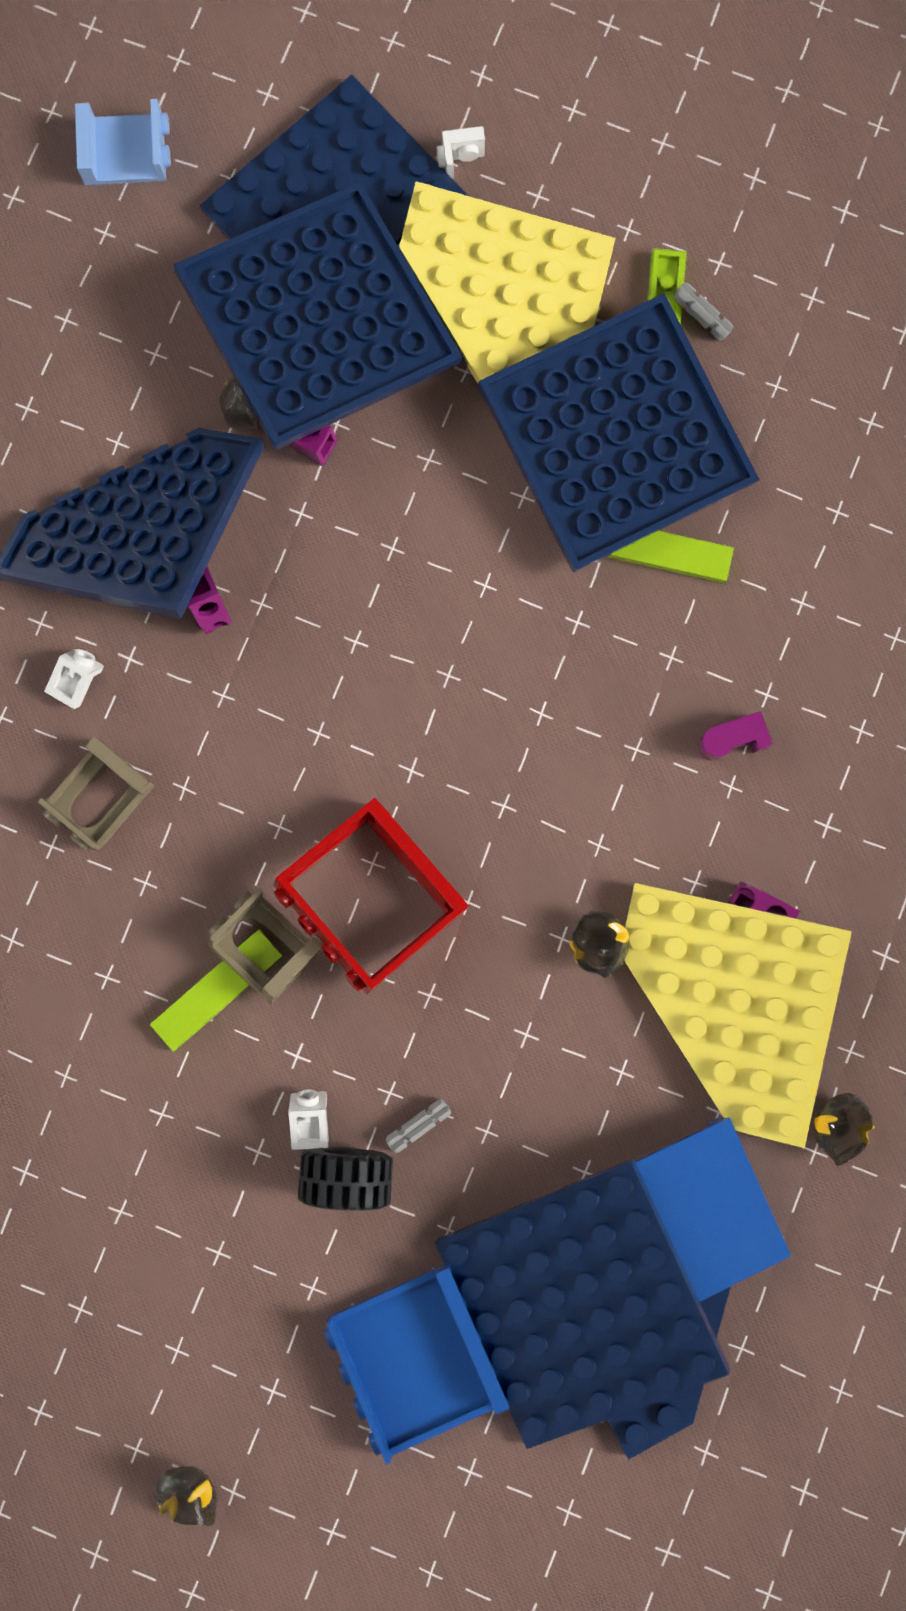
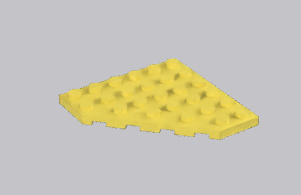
(502, 275)
(742, 1000)

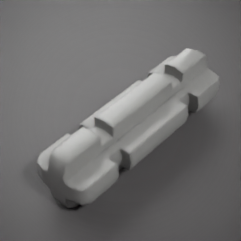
(703, 311)
(418, 1125)

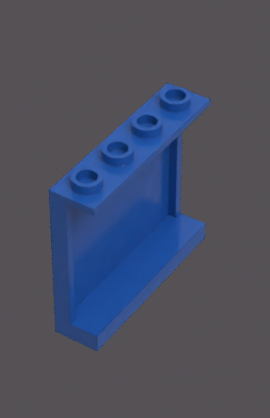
(713, 1208)
(414, 1362)

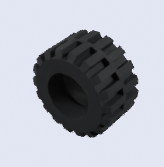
(345, 1179)

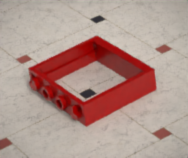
(409, 855)

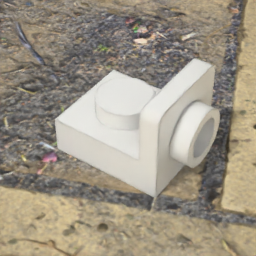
(460, 145)
(73, 677)
(308, 1119)

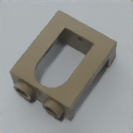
(59, 803)
(258, 909)

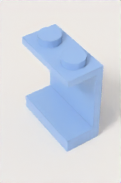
(122, 146)

